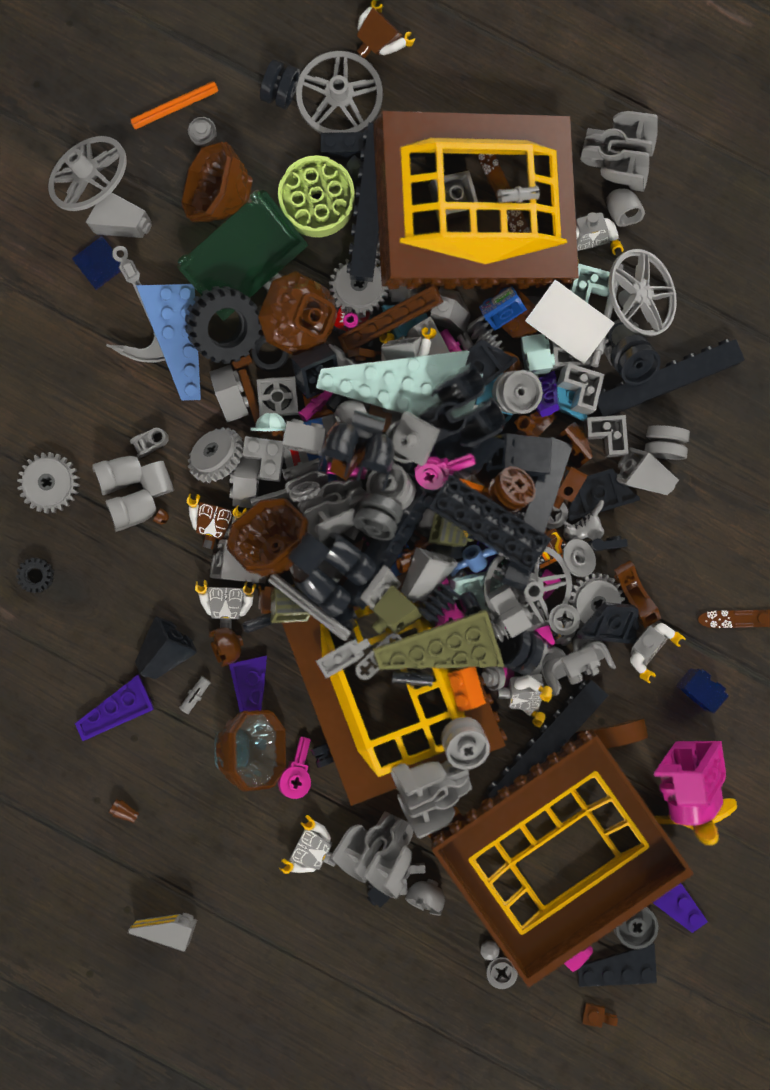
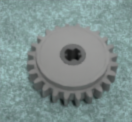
(357, 299)
(215, 455)
(35, 479)
(592, 589)

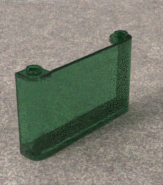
(244, 250)

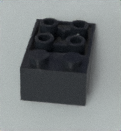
(524, 452)

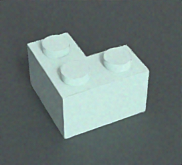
(590, 281)
(537, 354)

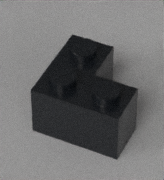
(308, 367)

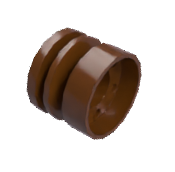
(511, 489)

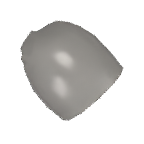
(620, 202)

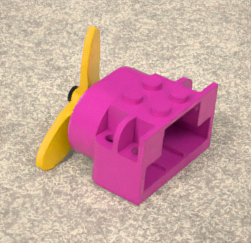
(692, 787)

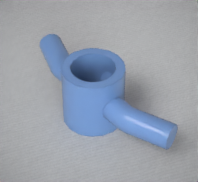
(474, 559)

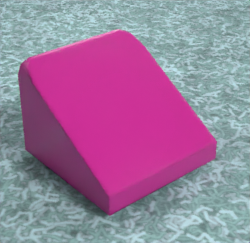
(546, 634)

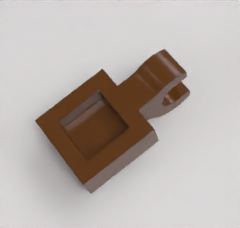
(362, 355)
(595, 1015)

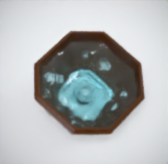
(252, 750)

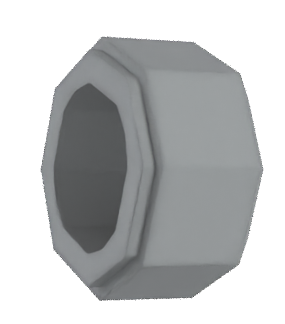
(489, 950)

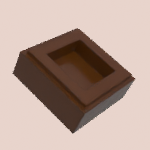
(242, 363)

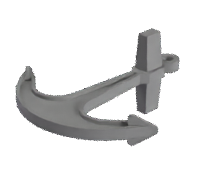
(153, 352)

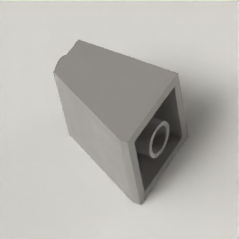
(118, 218)

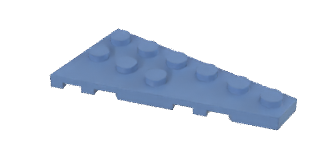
(167, 311)

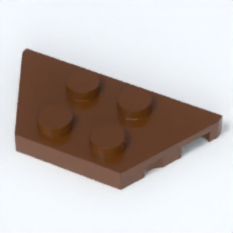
(518, 326)

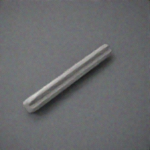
(309, 606)

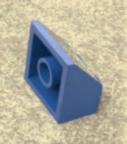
(502, 307)

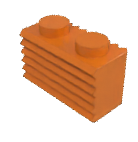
(466, 688)

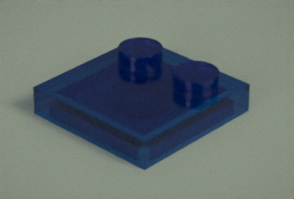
(97, 263)

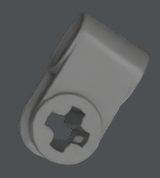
(146, 443)

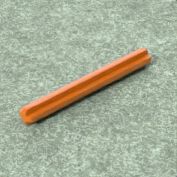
(174, 105)

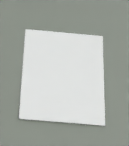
(569, 321)

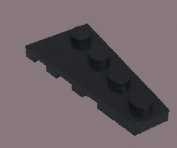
(624, 968)

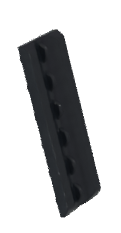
(490, 523)

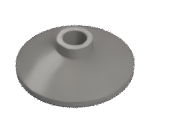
(579, 558)

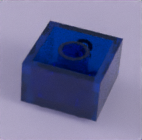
(702, 690)

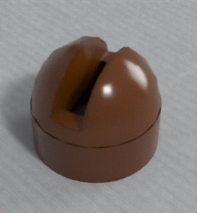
(161, 517)

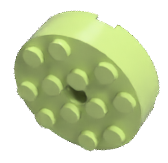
(317, 176)

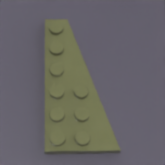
(450, 645)

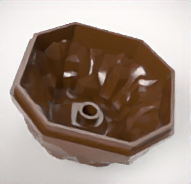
(215, 184)
(297, 313)
(266, 536)

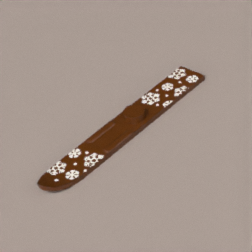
(499, 182)
(735, 619)

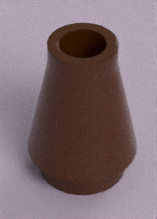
(123, 811)

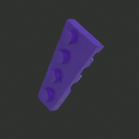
(117, 709)

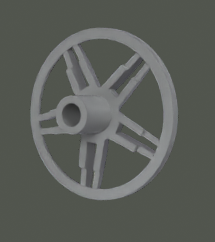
(339, 92)
(85, 170)
(640, 294)
(534, 589)

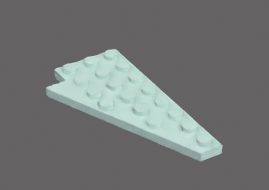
(396, 383)

